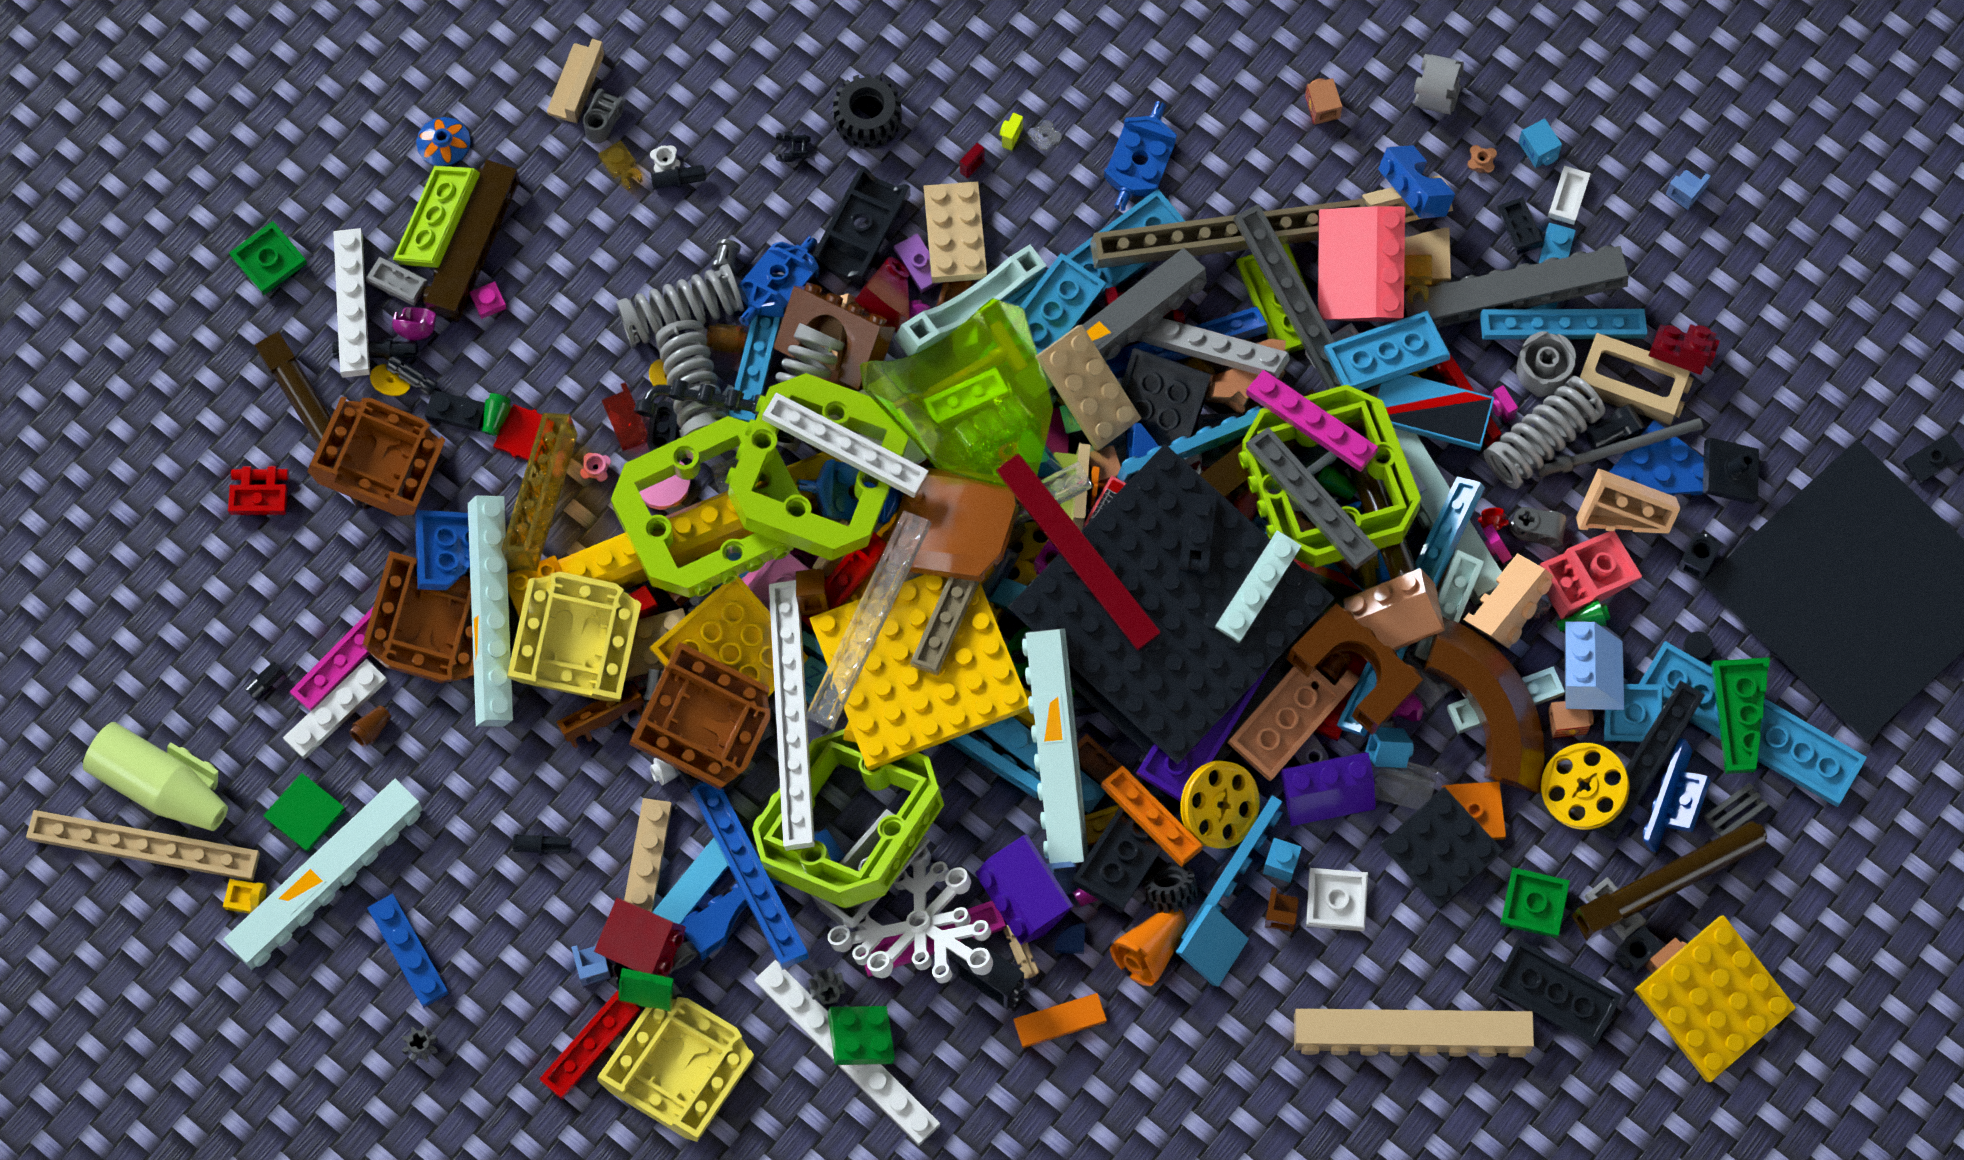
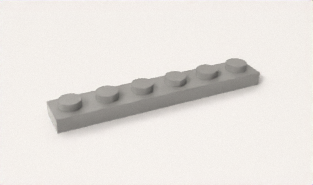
(1215, 347)

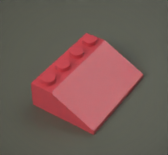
(1361, 264)

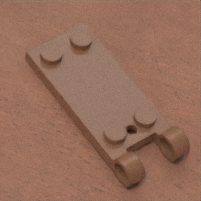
(1288, 719)

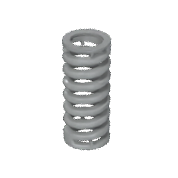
(725, 288)
(812, 339)
(679, 348)
(1548, 435)

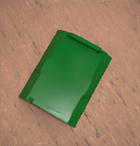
(645, 989)

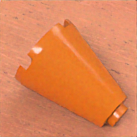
(1149, 946)

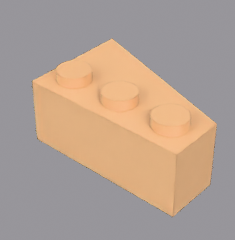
(1626, 505)
(1511, 601)

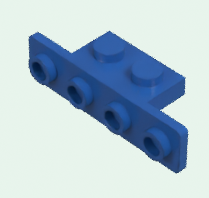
(1678, 799)

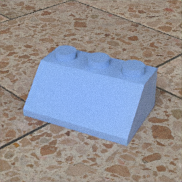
(1593, 668)

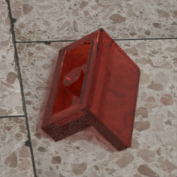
(625, 423)

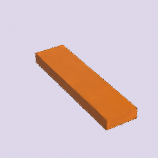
(1151, 815)

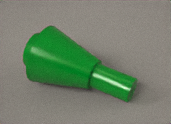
(1593, 612)

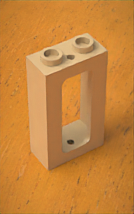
(1622, 394)

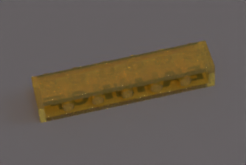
(539, 492)

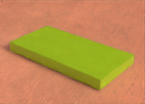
(436, 216)
(1266, 301)

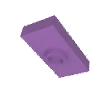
(916, 259)

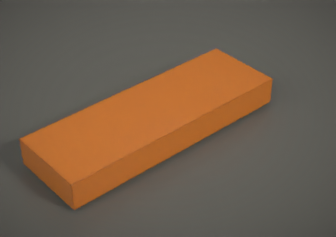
(1059, 1020)

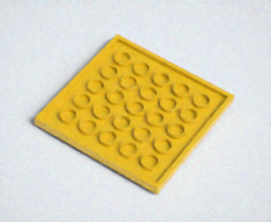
(910, 710)

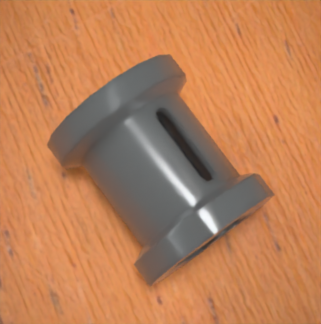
(725, 247)

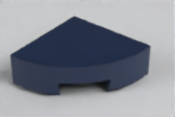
(1071, 940)

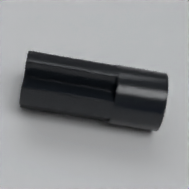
(264, 680)

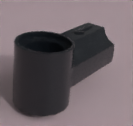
(1620, 426)

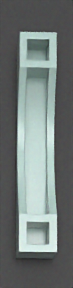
(942, 320)

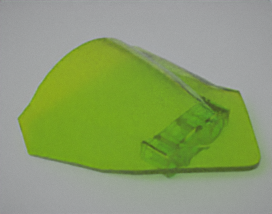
(970, 395)

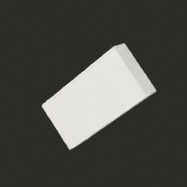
(1569, 195)

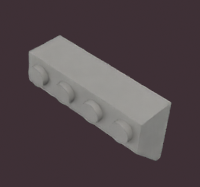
(855, 860)

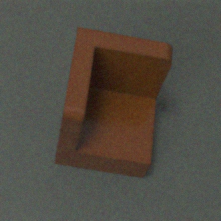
(811, 591)
(1281, 911)

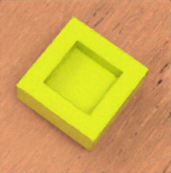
(1011, 131)

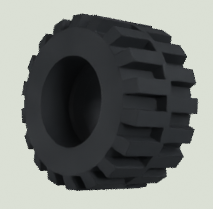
(867, 131)

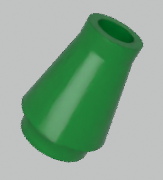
(495, 413)
(1336, 482)

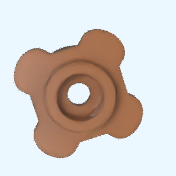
(1478, 165)

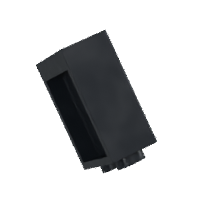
(1002, 984)

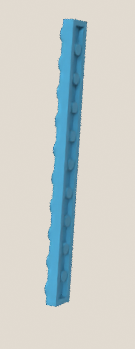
(1433, 561)
(978, 750)

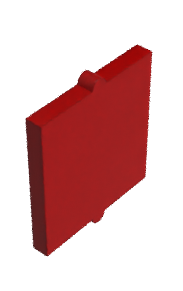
(519, 432)

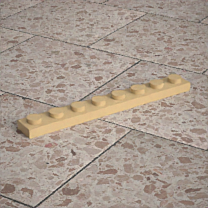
(143, 845)

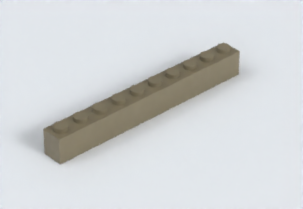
(1203, 236)

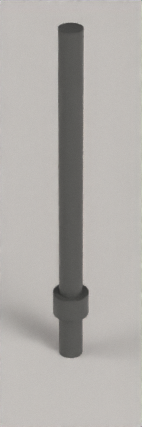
(1567, 463)

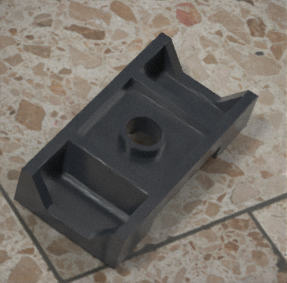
(851, 249)

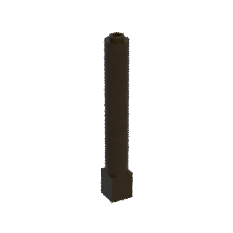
(297, 388)
(1376, 497)
(1613, 908)

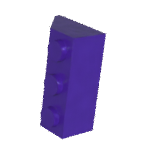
(1328, 788)
(1024, 890)

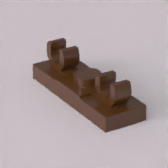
(599, 715)

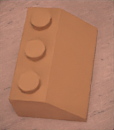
(1399, 609)

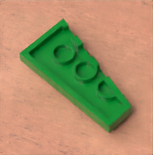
(1740, 701)

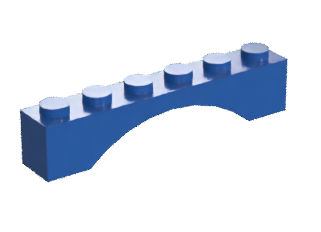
(712, 926)

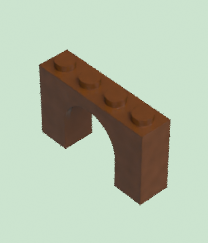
(866, 334)
(1341, 632)

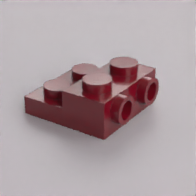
(1685, 350)

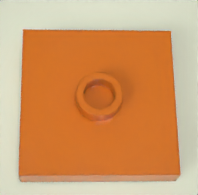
(1483, 804)

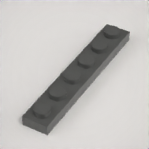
(1312, 498)

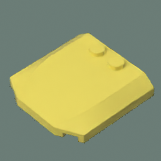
(575, 636)
(678, 1066)

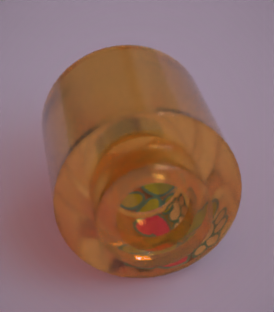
(726, 338)

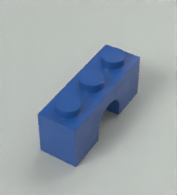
(1424, 195)

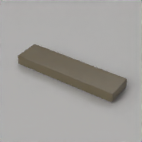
(943, 625)

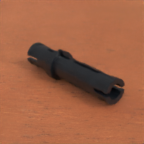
(386, 349)

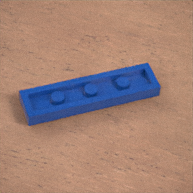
(408, 950)

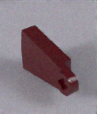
(887, 293)

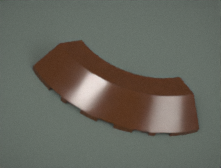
(1499, 701)

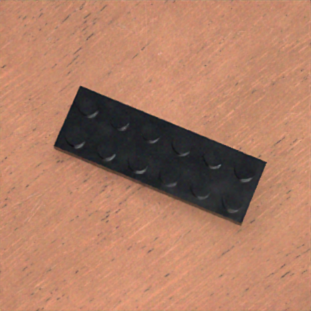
(1123, 855)

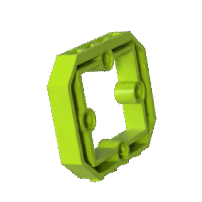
(662, 463)
(1382, 526)
(812, 531)
(812, 867)

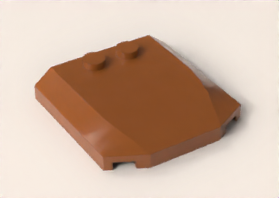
(376, 455)
(967, 526)
(421, 628)
(703, 717)

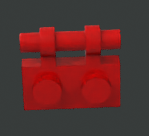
(258, 499)

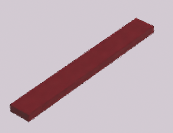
(1078, 552)

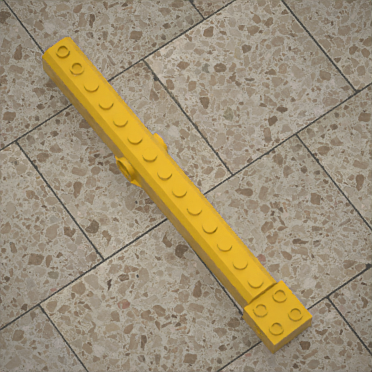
(696, 533)

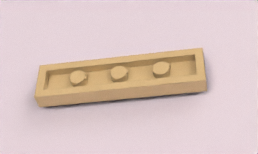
(648, 853)

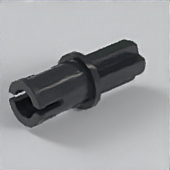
(678, 176)
(541, 844)

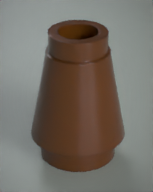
(370, 726)

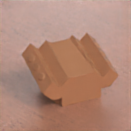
(1232, 383)

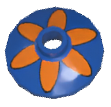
(443, 152)

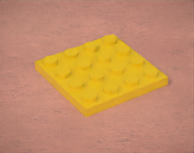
(730, 629)
(1715, 998)

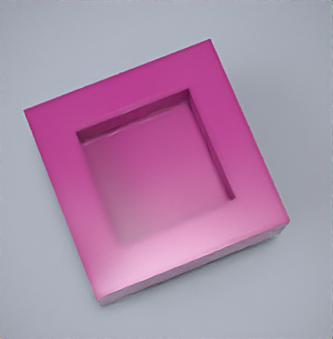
(488, 300)
(1504, 404)
(1495, 544)

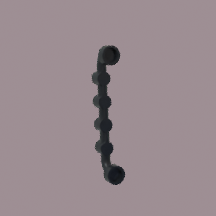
(705, 396)

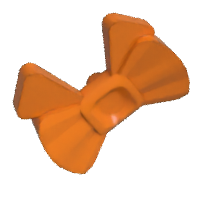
(1093, 491)

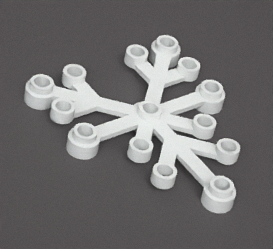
(919, 925)

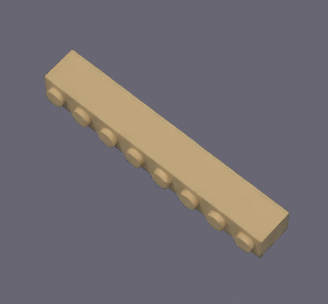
(1413, 1032)

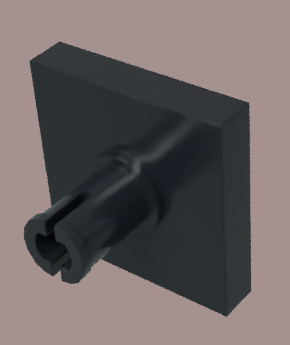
(1731, 470)

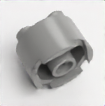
(1439, 85)
(1534, 358)

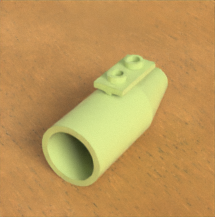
(162, 782)

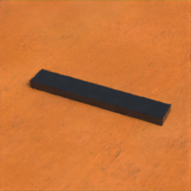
(1653, 753)

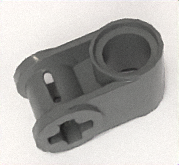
(603, 111)
(1541, 526)

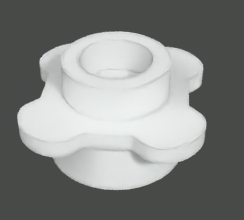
(664, 152)

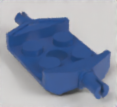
(1143, 137)
(771, 294)
(833, 496)

